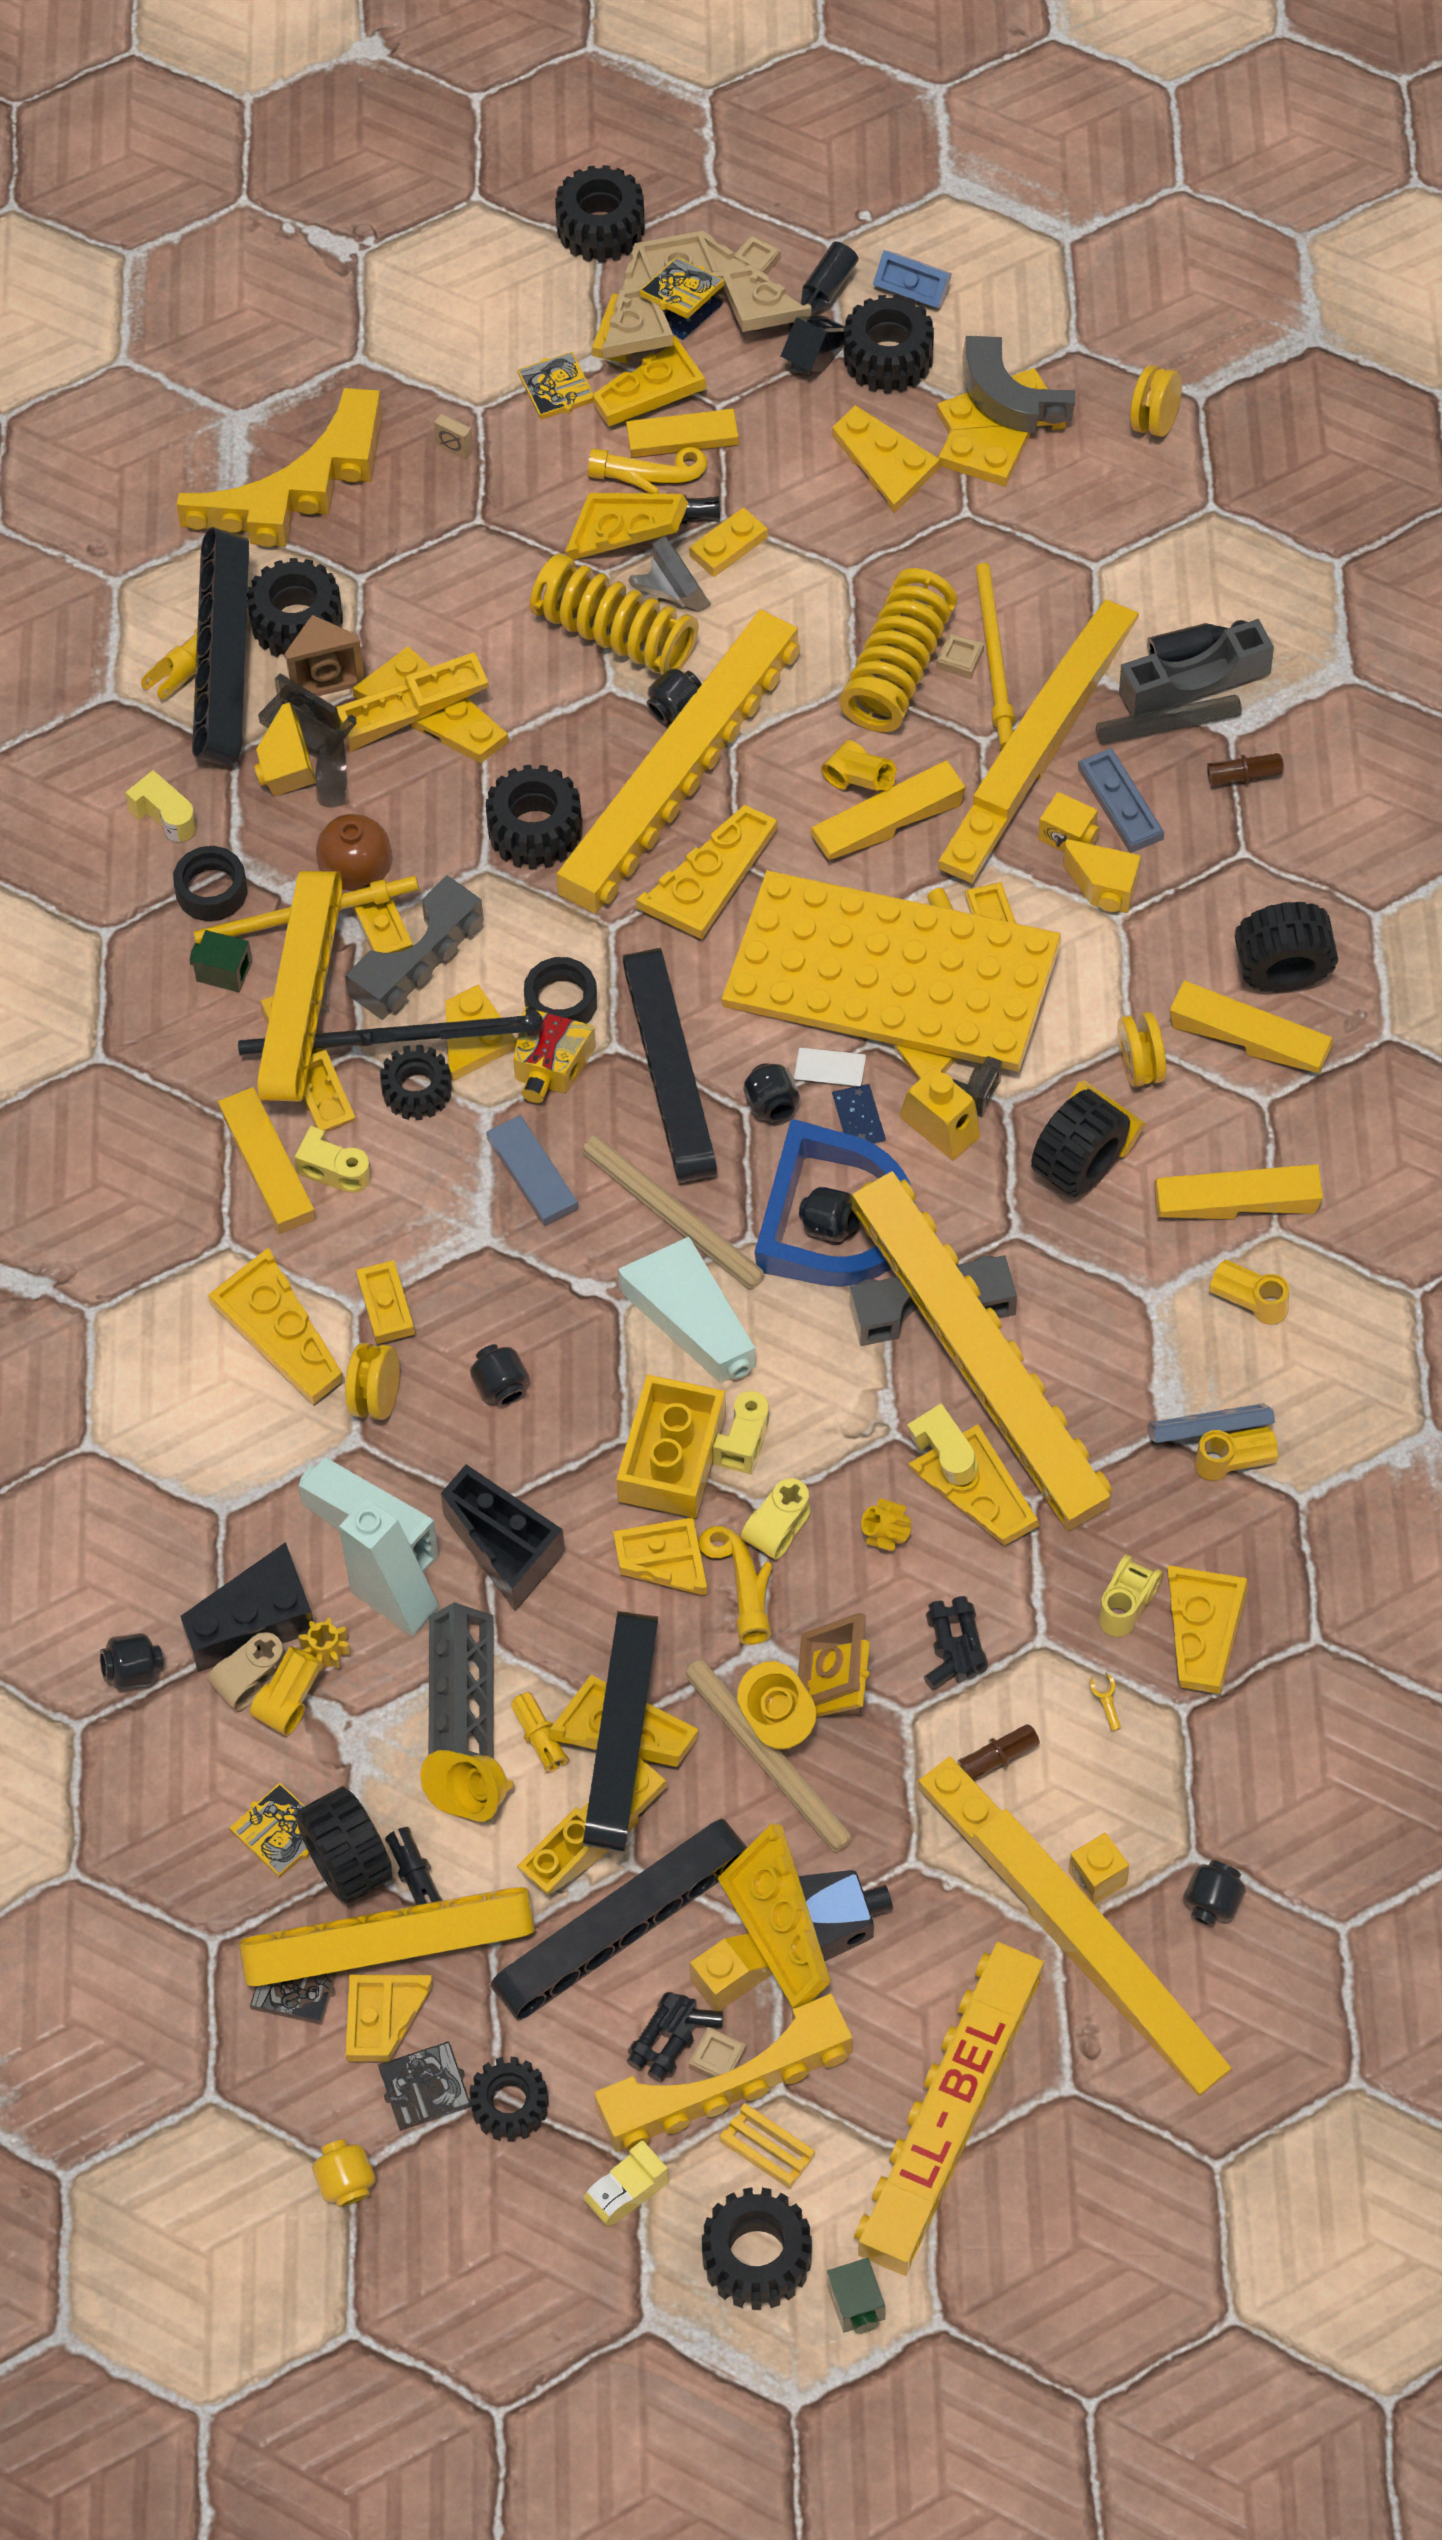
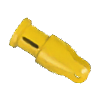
(177, 664)

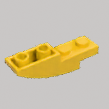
(561, 1852)

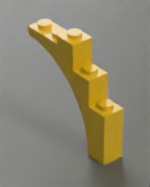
(304, 486)

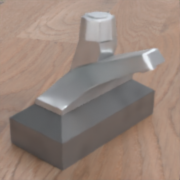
(670, 579)

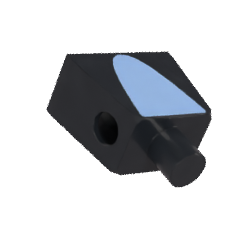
(842, 1909)

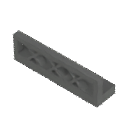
(452, 1681)

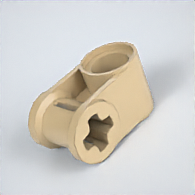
(247, 1670)

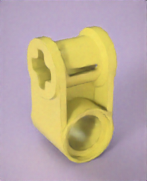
(776, 1524)
(1129, 1590)

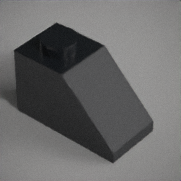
(813, 343)

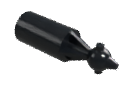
(828, 277)
(1186, 642)

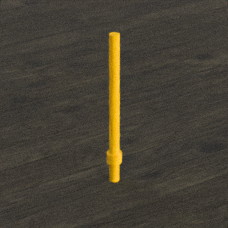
(1002, 712)
(379, 892)

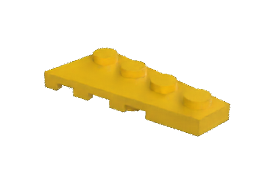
(457, 725)
(710, 875)
(272, 1319)
(775, 1912)

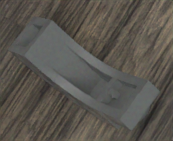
(1002, 396)

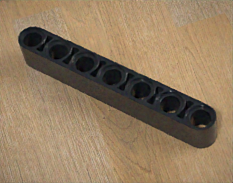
(220, 647)
(669, 1065)
(620, 1731)
(617, 1920)

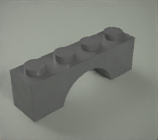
(1233, 659)
(386, 979)
(884, 1304)

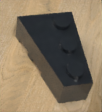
(502, 1533)
(254, 1602)

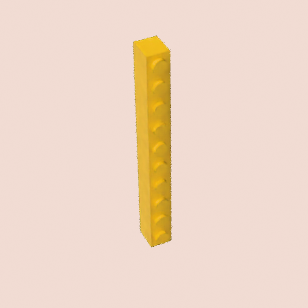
(678, 762)
(981, 1351)

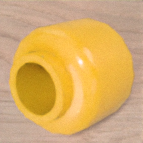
(343, 2173)

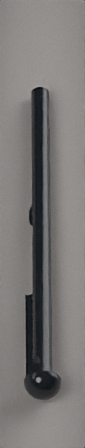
(530, 1023)

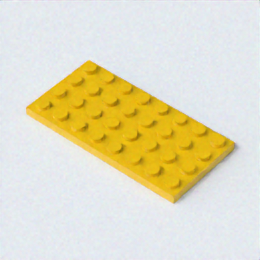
(892, 970)

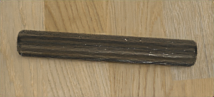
(1168, 719)

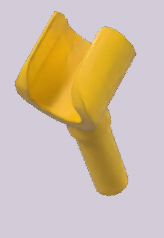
(1107, 1701)

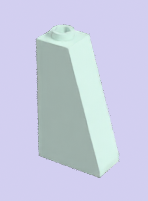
(688, 1305)
(336, 1492)
(385, 1569)

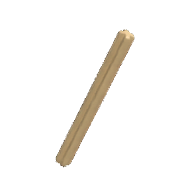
(673, 1212)
(770, 1759)

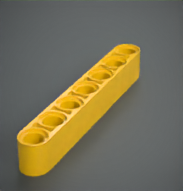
(300, 986)
(386, 1936)

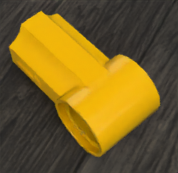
(855, 766)
(1250, 1289)
(1237, 1450)
(281, 1700)

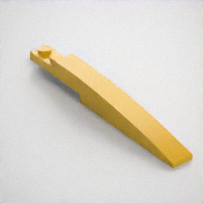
(1036, 740)
(1076, 1925)

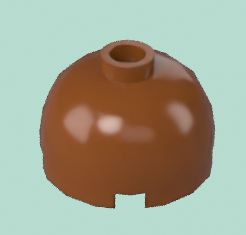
(355, 849)

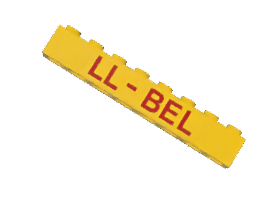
(950, 2108)

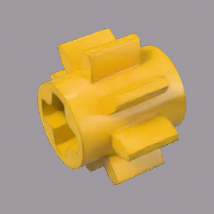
(886, 1524)
(334, 1646)

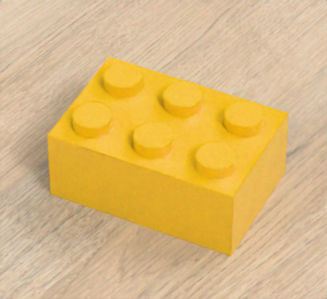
(671, 1446)

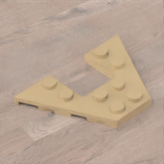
(642, 325)

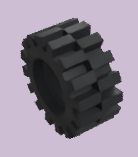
(416, 1101)
(509, 2123)

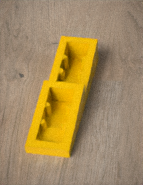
(415, 699)
(879, 816)
(1261, 1033)
(323, 1089)
(266, 1160)
(1227, 1193)

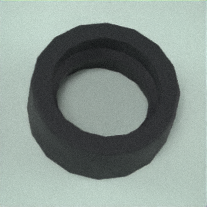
(205, 859)
(562, 970)

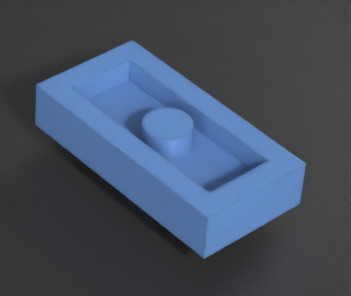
(912, 278)

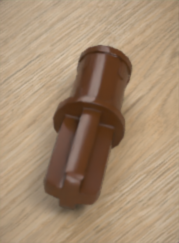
(1244, 769)
(999, 1752)

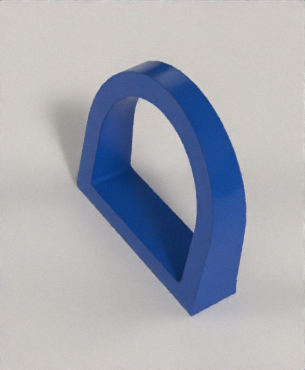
(796, 1263)

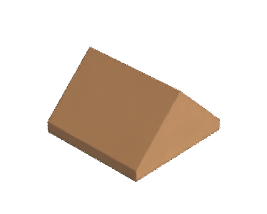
(325, 658)
(827, 1638)

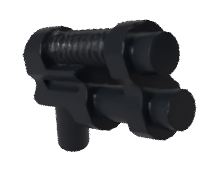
(961, 1654)
(675, 2020)

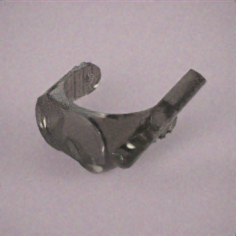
(331, 766)

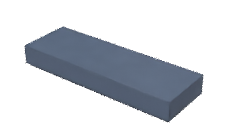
(1121, 800)
(532, 1170)
(1201, 1423)

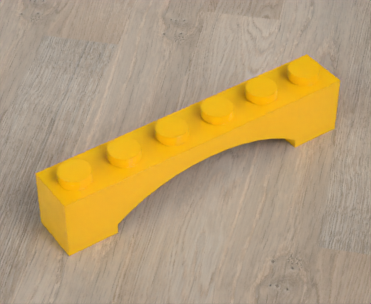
(642, 2111)

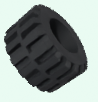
(600, 192)
(888, 365)
(287, 586)
(534, 841)
(1286, 946)
(1080, 1143)
(344, 1845)
(752, 2214)

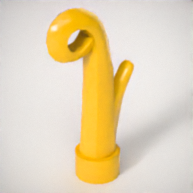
(642, 472)
(753, 1621)

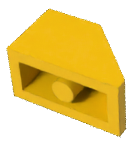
(284, 755)
(1103, 874)
(728, 1970)

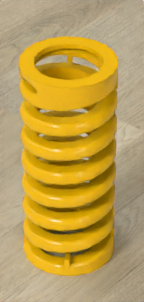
(612, 607)
(899, 657)

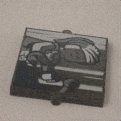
(296, 1999)
(424, 2086)

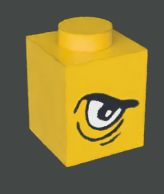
(1068, 819)
(1098, 1868)

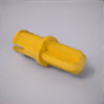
(537, 1731)

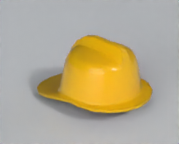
(776, 1705)
(464, 1784)

